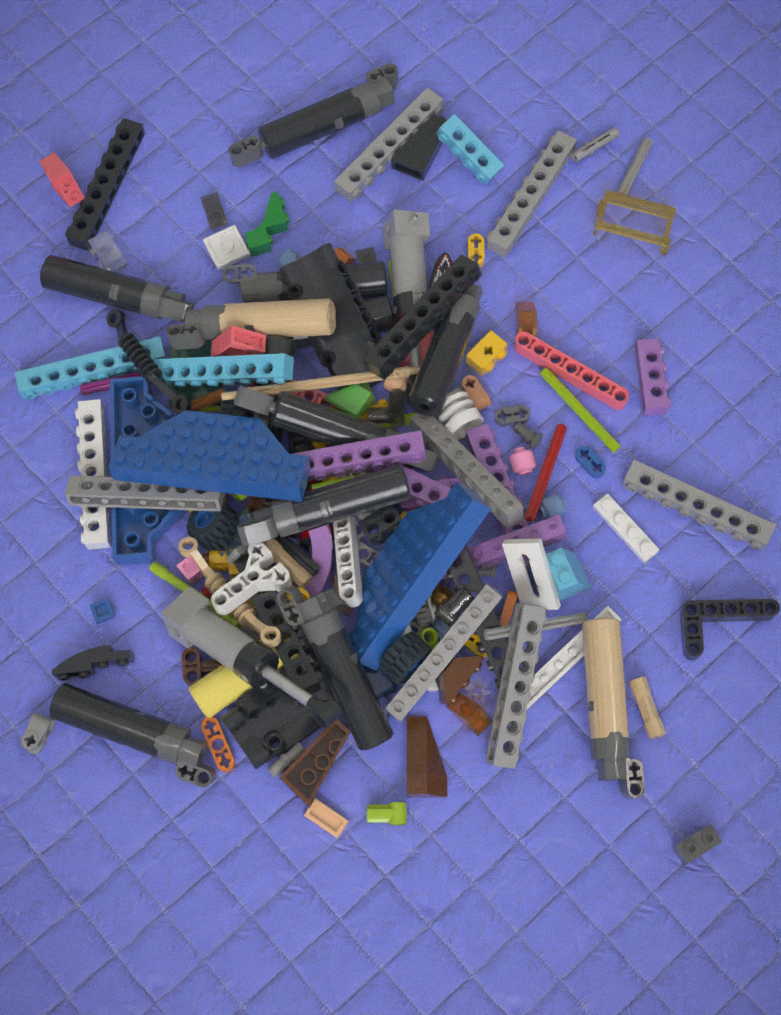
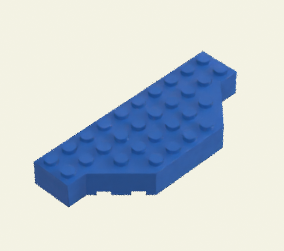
(212, 455)
(136, 529)
(412, 568)

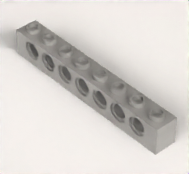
(559, 143)
(379, 147)
(468, 469)
(107, 492)
(708, 502)
(444, 652)
(510, 676)

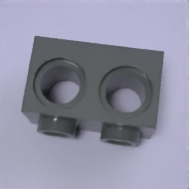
(697, 844)

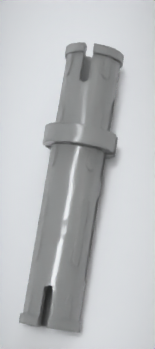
(589, 147)

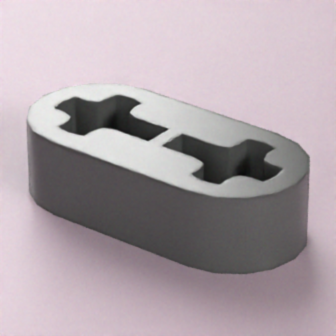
(512, 415)

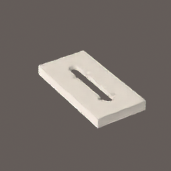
(540, 568)

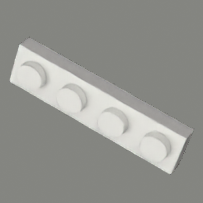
(626, 528)

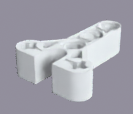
(255, 567)

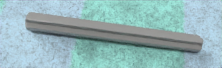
(550, 623)

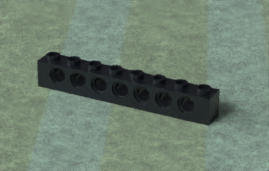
(120, 163)
(422, 317)
(491, 621)
(311, 680)

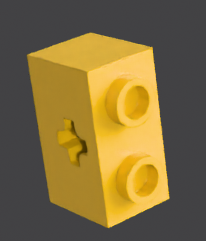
(490, 344)

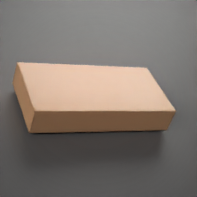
(326, 818)

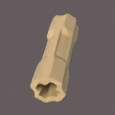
(297, 572)
(652, 721)

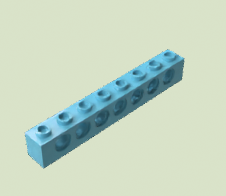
(81, 364)
(229, 365)

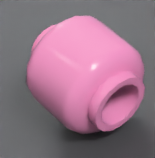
(522, 461)

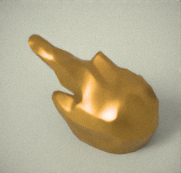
(440, 593)

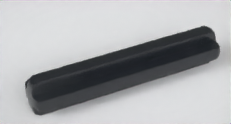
(300, 556)

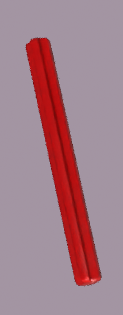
(545, 473)

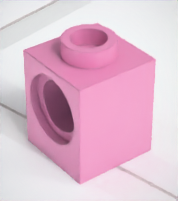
(190, 570)

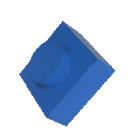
(102, 610)

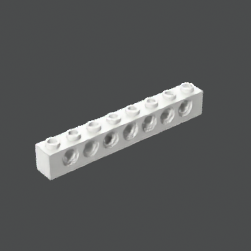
(93, 410)

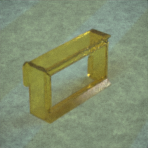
(638, 205)

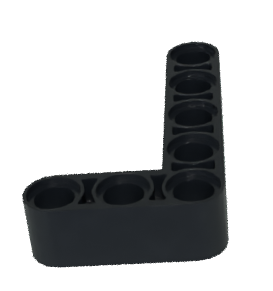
(719, 615)

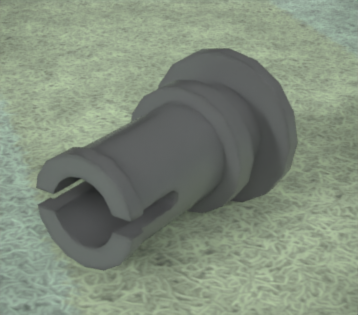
(530, 437)

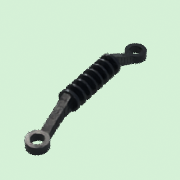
(143, 361)

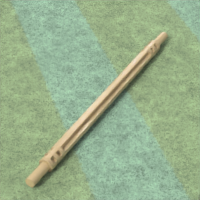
(326, 382)

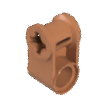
(477, 393)

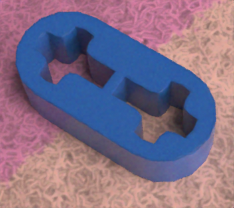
(593, 459)

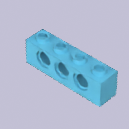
(469, 140)

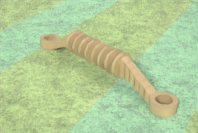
(215, 581)

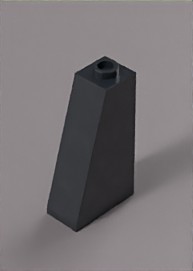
(420, 150)

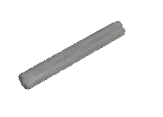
(635, 166)

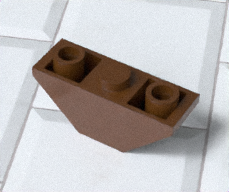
(457, 676)

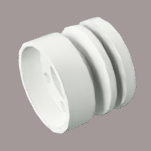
(459, 415)

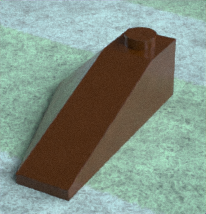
(424, 765)

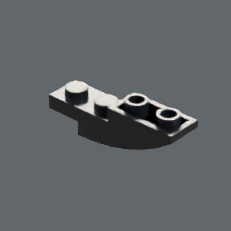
(84, 663)

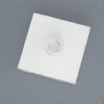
(226, 247)

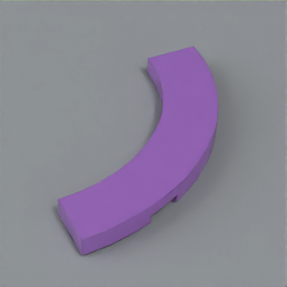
(322, 556)

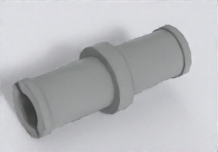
(286, 760)

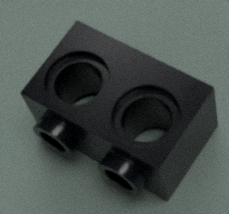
(378, 520)

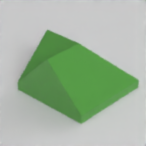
(352, 398)

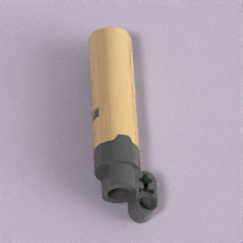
(270, 318)
(608, 706)

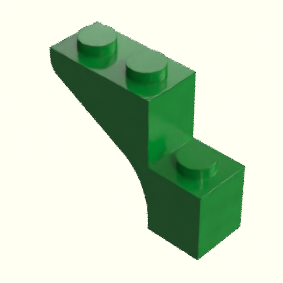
(274, 222)

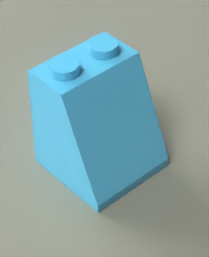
(567, 573)

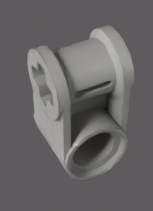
(37, 730)

